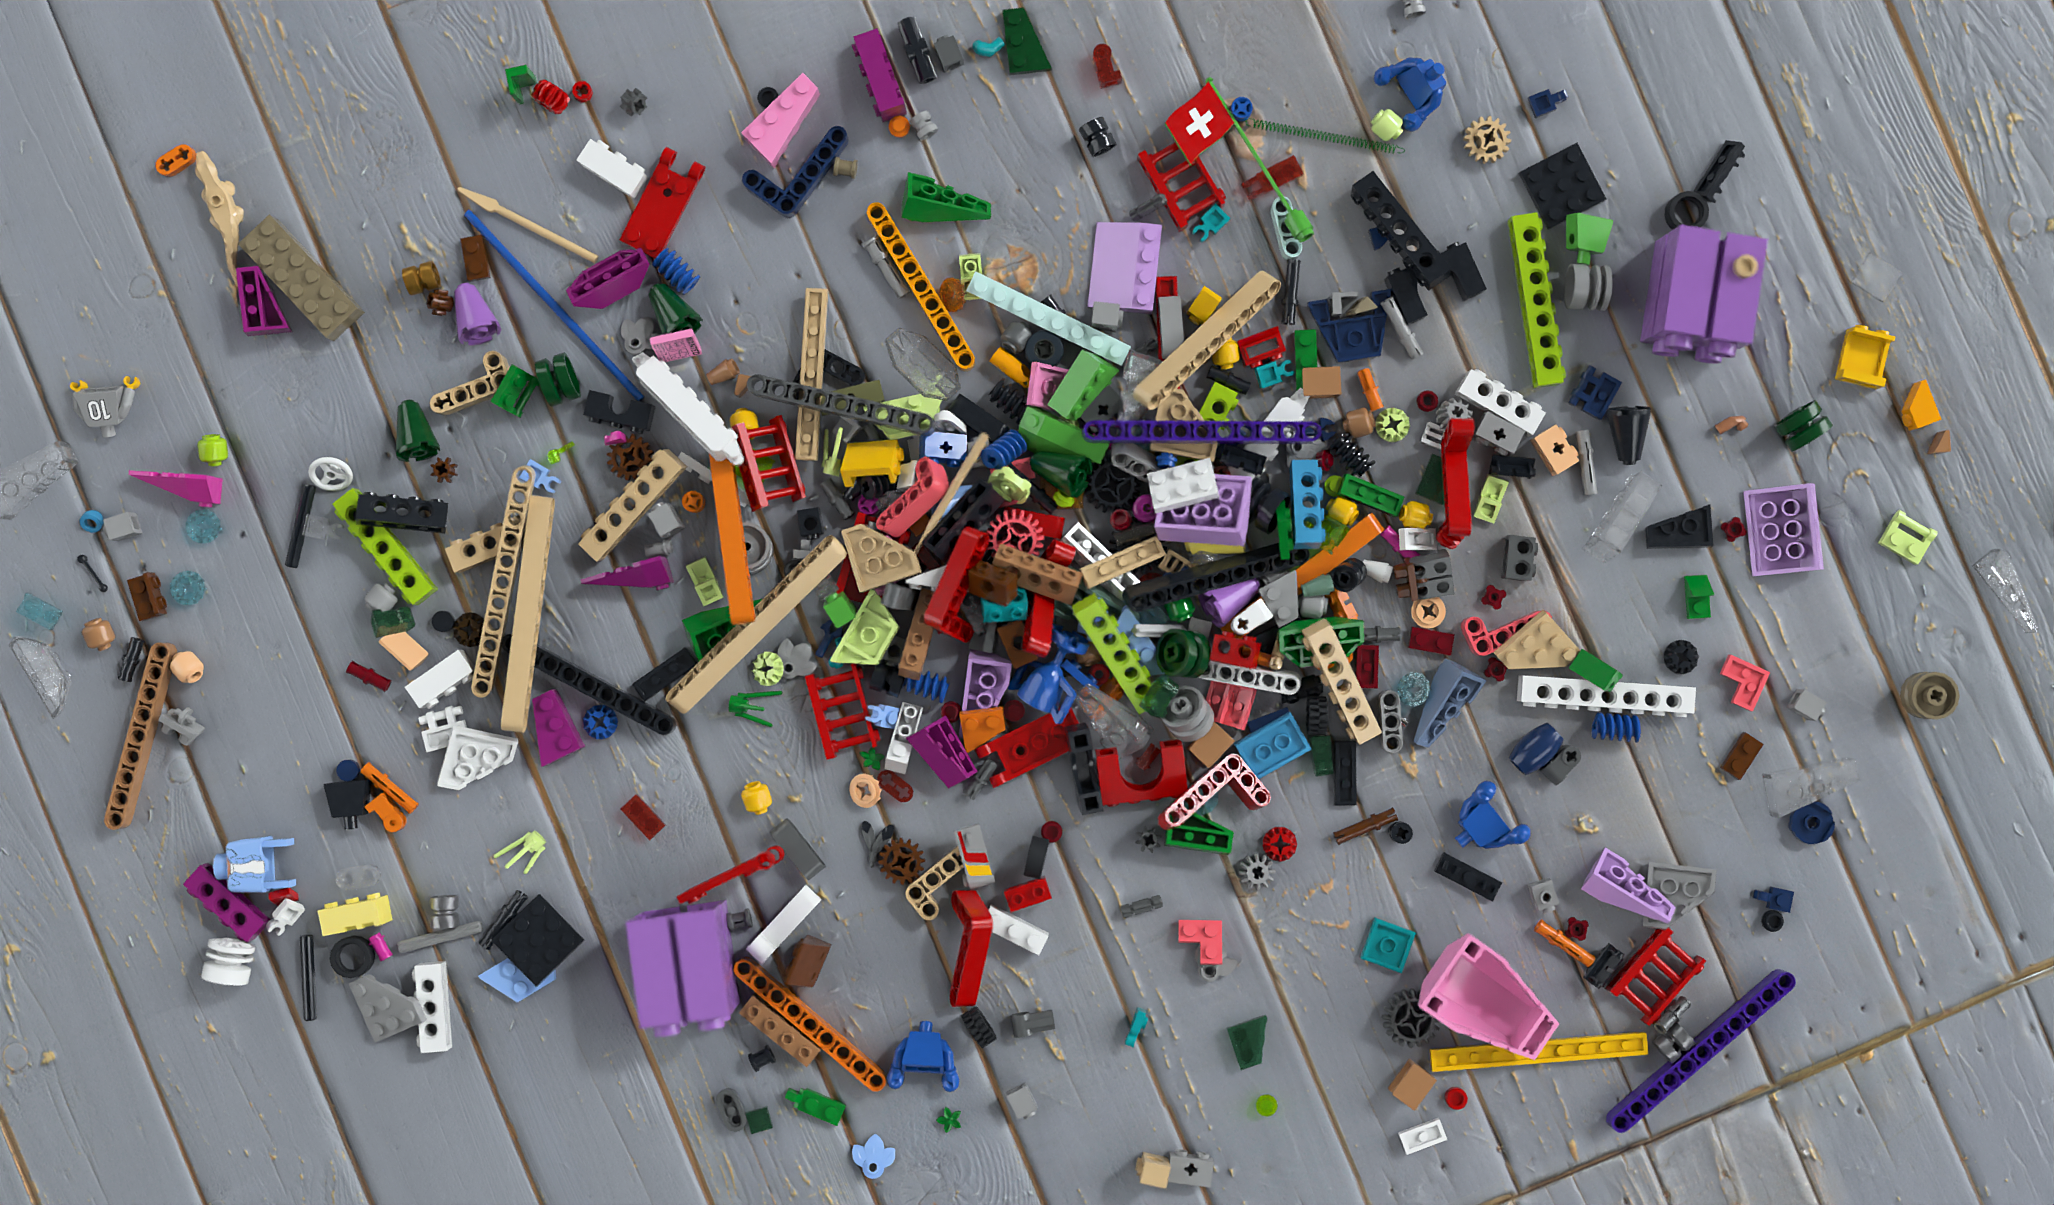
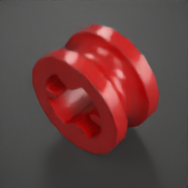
(584, 97)

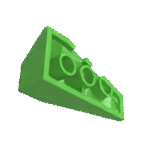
(1052, 434)

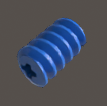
(674, 271)
(1004, 450)
(928, 685)
(1617, 726)

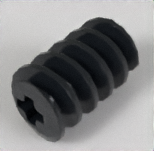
(1008, 400)
(1351, 455)
(876, 486)

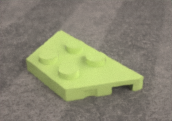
(916, 403)
(867, 634)

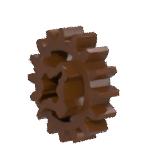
(627, 464)
(897, 851)

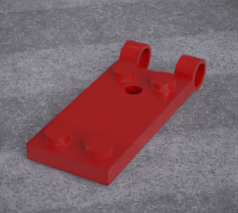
(657, 214)
(1039, 738)
(745, 868)

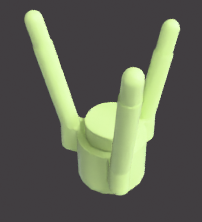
(832, 464)
(533, 843)

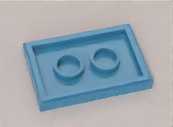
(1273, 745)

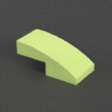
(1490, 498)
(704, 581)

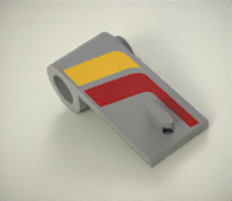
(974, 857)

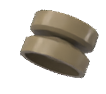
(1929, 695)

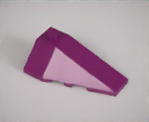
(644, 574)

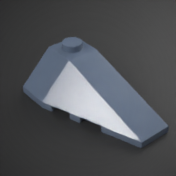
(1449, 691)

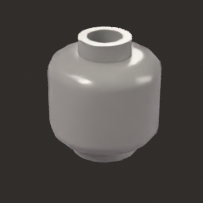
(381, 597)
(1312, 606)

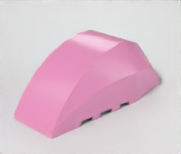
(1486, 999)

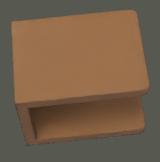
(1321, 382)
(1211, 746)
(1412, 1084)

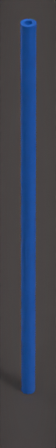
(554, 305)

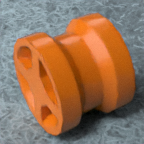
(691, 498)

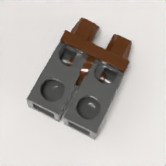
(1425, 576)

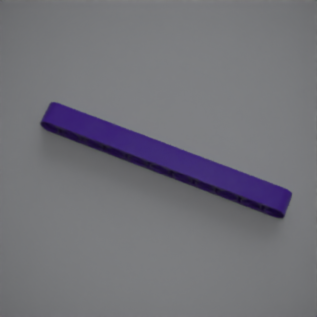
(1211, 428)
(1711, 1049)

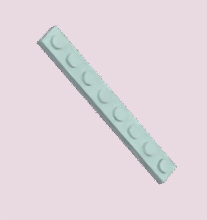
(1048, 318)

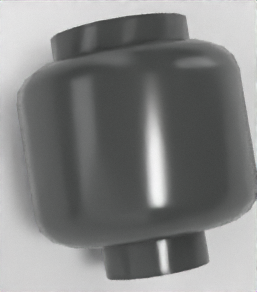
(1015, 337)

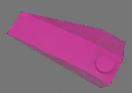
(193, 487)

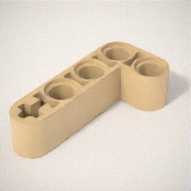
(471, 388)
(927, 888)

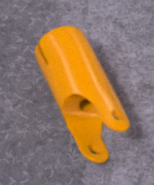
(1011, 366)

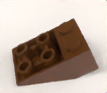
(808, 962)

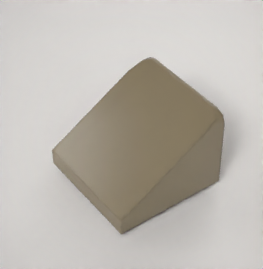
(1360, 306)

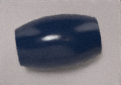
(1536, 749)

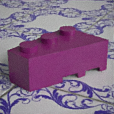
(258, 304)
(554, 728)
(943, 752)

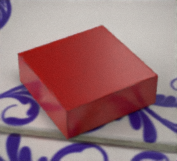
(279, 895)

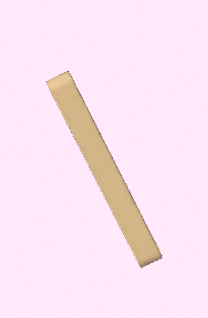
(1206, 340)

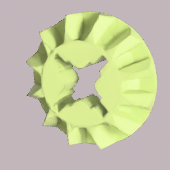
(1390, 434)
(773, 675)

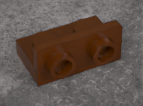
(147, 596)

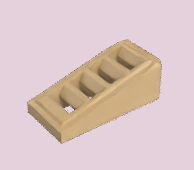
(1169, 554)

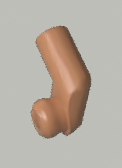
(1728, 423)

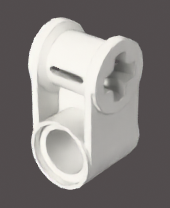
(1253, 616)

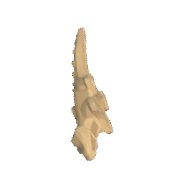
(223, 211)

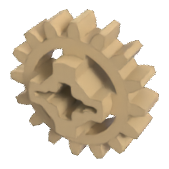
(1494, 142)

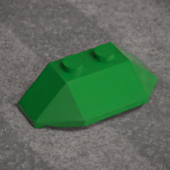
(1348, 632)

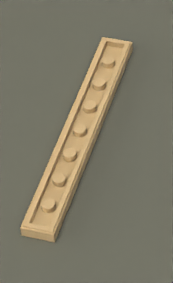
(811, 371)

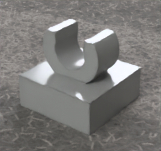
(805, 550)

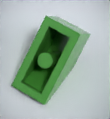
(840, 608)

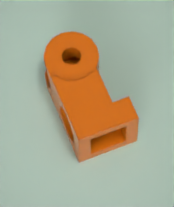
(388, 811)

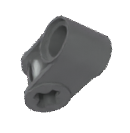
(1560, 766)

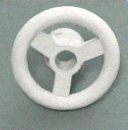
(332, 470)

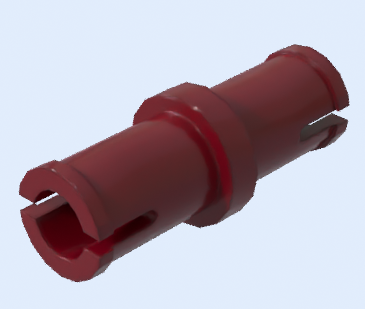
(368, 676)

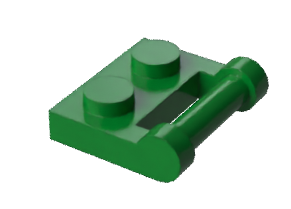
(511, 388)

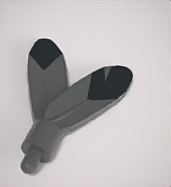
(875, 844)

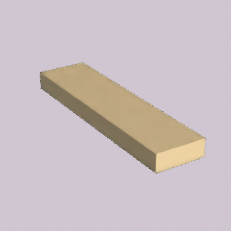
(1122, 562)

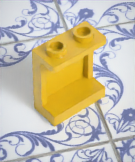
(1864, 357)
(871, 459)

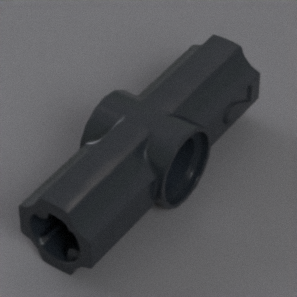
(917, 50)

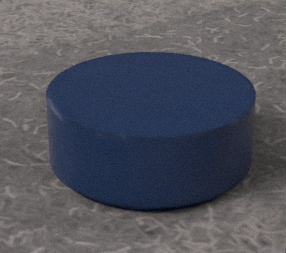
(348, 770)

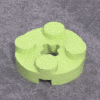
(1010, 485)

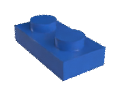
(1074, 669)

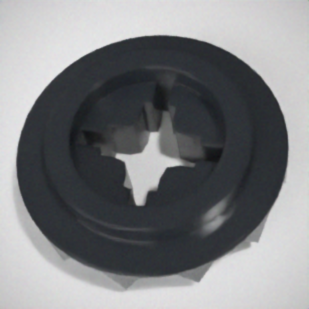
(1671, 659)

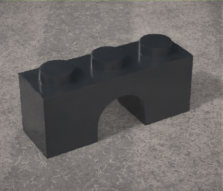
(599, 409)

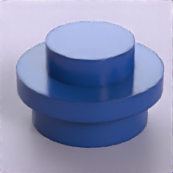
(1166, 460)

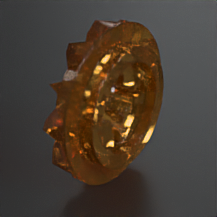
(947, 290)

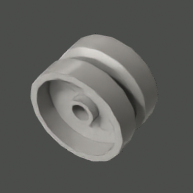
(761, 547)
(1189, 715)

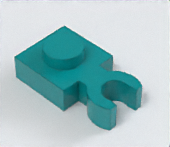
(1212, 221)
(1271, 374)
(1139, 1022)

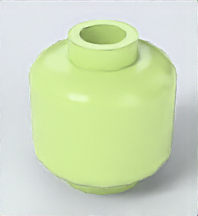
(1387, 125)

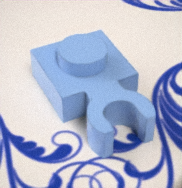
(541, 476)
(883, 716)

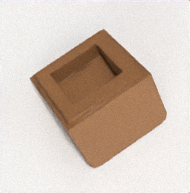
(741, 385)
(1940, 443)

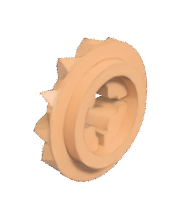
(1429, 621)
(857, 791)

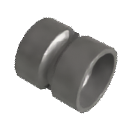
(444, 911)
(1681, 1040)

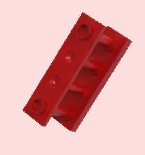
(1159, 180)
(753, 477)
(826, 725)
(1634, 966)

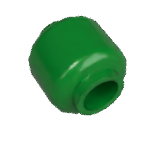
(1180, 610)

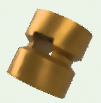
(420, 278)

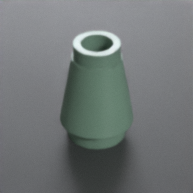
(1318, 586)

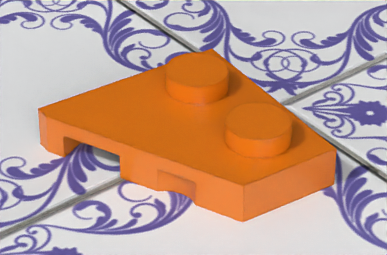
(981, 725)

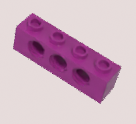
(254, 918)

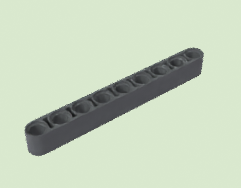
(832, 400)

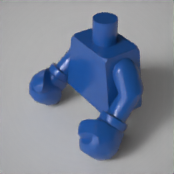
(1420, 82)
(1483, 823)
(923, 1053)

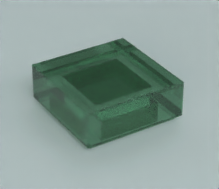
(759, 1120)

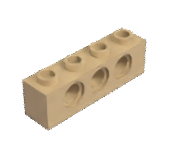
(458, 554)

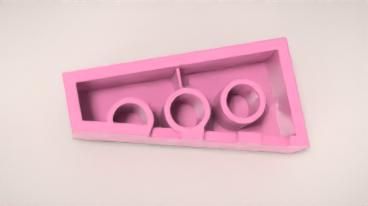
(781, 119)

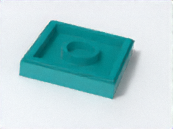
(1388, 945)

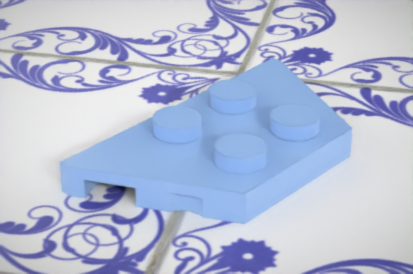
(1143, 645)
(511, 981)

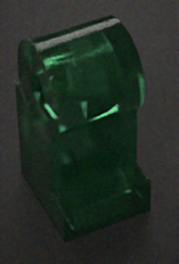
(392, 621)
(1159, 696)
(1321, 755)

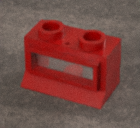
(1261, 347)

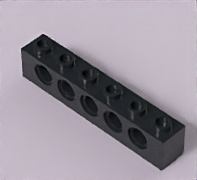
(1373, 187)

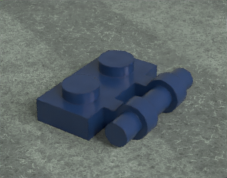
(1601, 395)

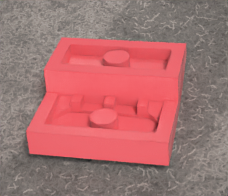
(1231, 703)

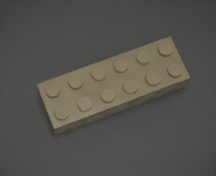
(301, 277)

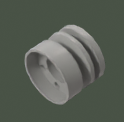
(1588, 287)

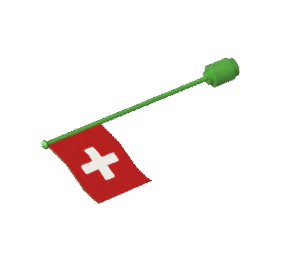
(1203, 123)

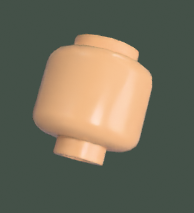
(186, 667)

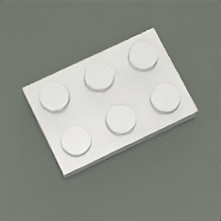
(1183, 485)

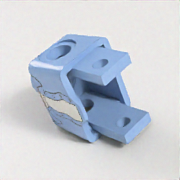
(251, 865)

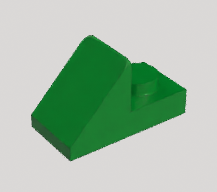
(1697, 596)

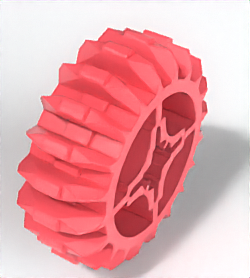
(1023, 534)

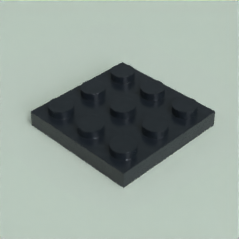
(1562, 185)
(538, 940)

